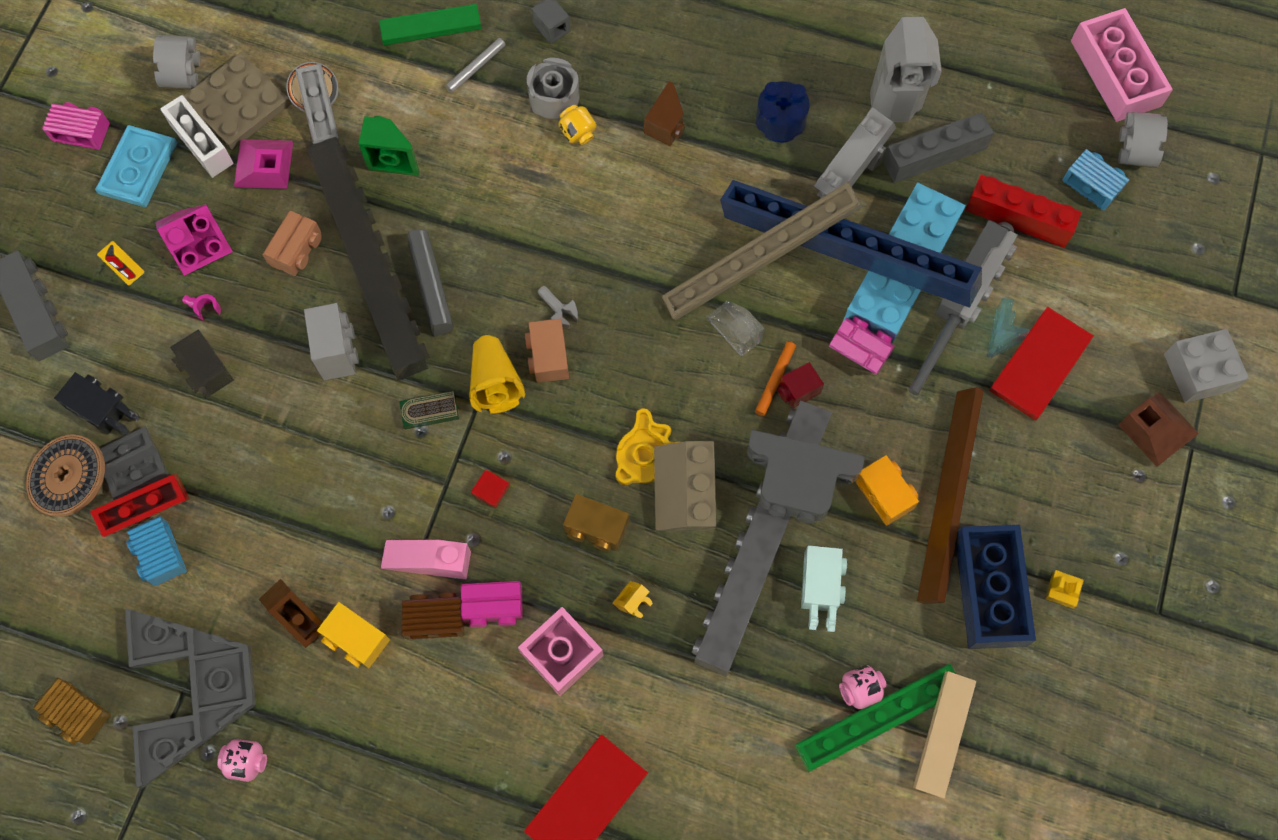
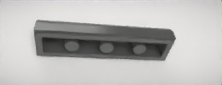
(430, 282)

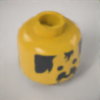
(577, 124)

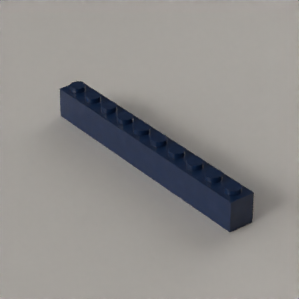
(861, 246)

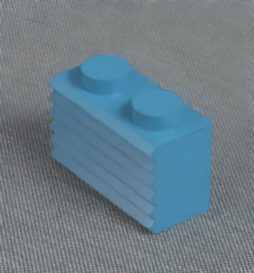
(1095, 179)
(156, 551)

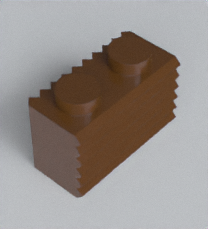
(432, 617)

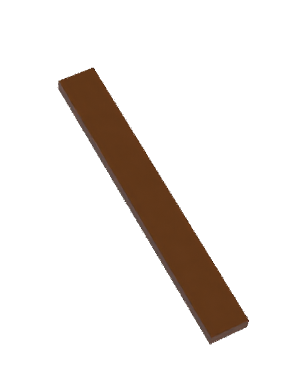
(950, 497)

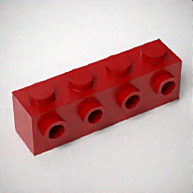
(1023, 210)

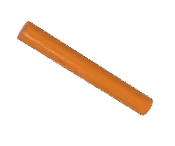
(774, 380)

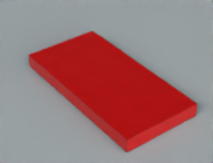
(1041, 363)
(588, 795)

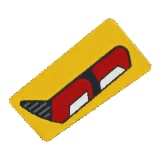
(120, 263)

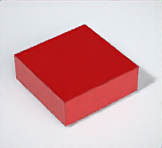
(490, 488)

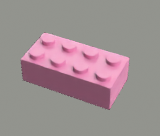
(1121, 64)

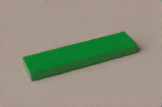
(430, 24)

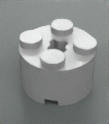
(176, 61)
(552, 87)
(1142, 139)

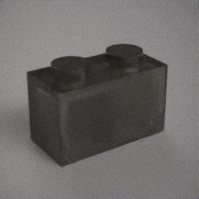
(201, 363)

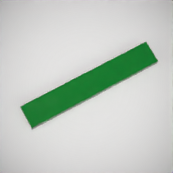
(871, 721)

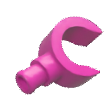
(199, 302)

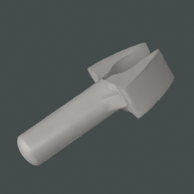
(558, 307)

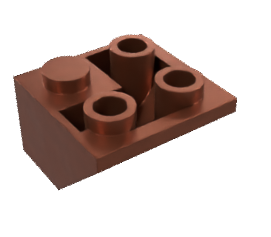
(1157, 428)

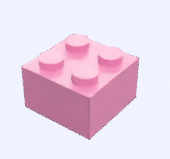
(561, 651)

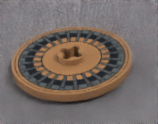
(81, 484)

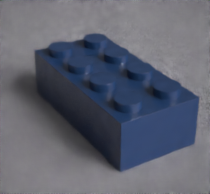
(994, 587)

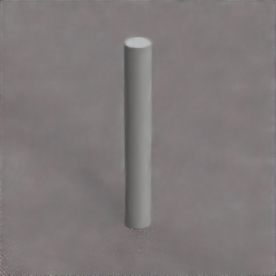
(475, 65)

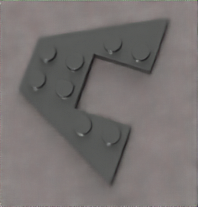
(219, 689)

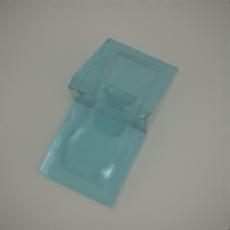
(1004, 333)

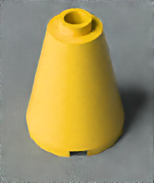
(493, 377)

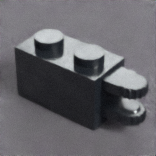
(94, 404)

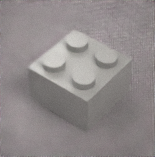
(331, 341)
(1206, 365)

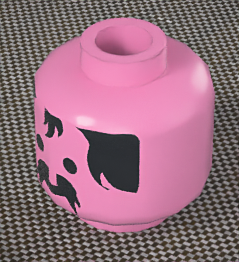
(862, 687)
(242, 760)

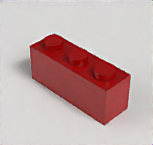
(139, 505)

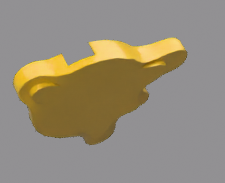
(636, 449)

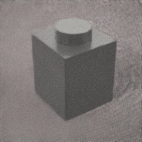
(551, 20)

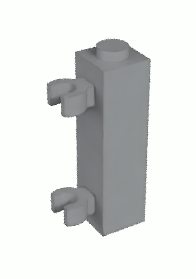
(856, 152)

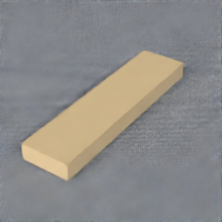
(944, 734)

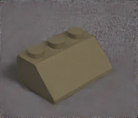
(685, 486)

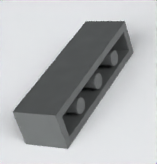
(937, 147)
(30, 308)

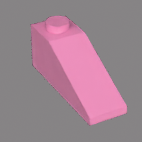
(427, 557)

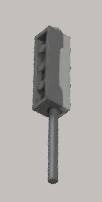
(988, 252)

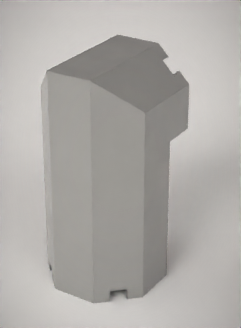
(906, 70)

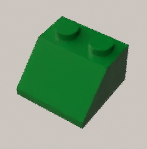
(386, 147)

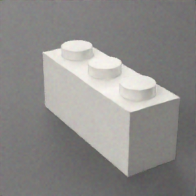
(197, 136)

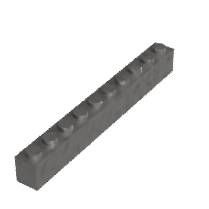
(754, 559)

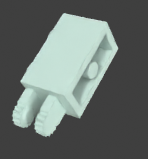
(823, 583)

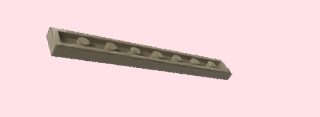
(762, 251)

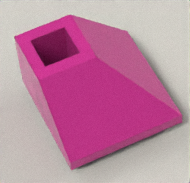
(263, 164)
(193, 238)

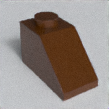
(665, 117)
(291, 613)

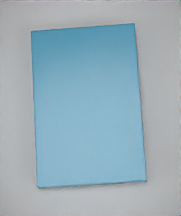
(136, 166)

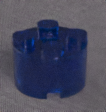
(782, 111)

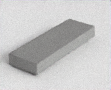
(317, 103)

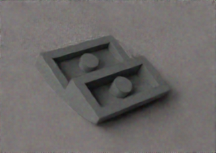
(132, 463)

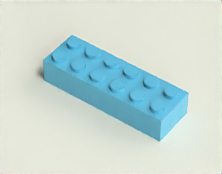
(925, 221)

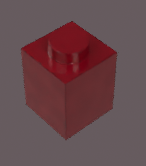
(800, 385)

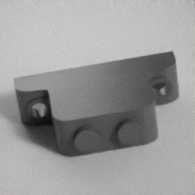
(800, 475)

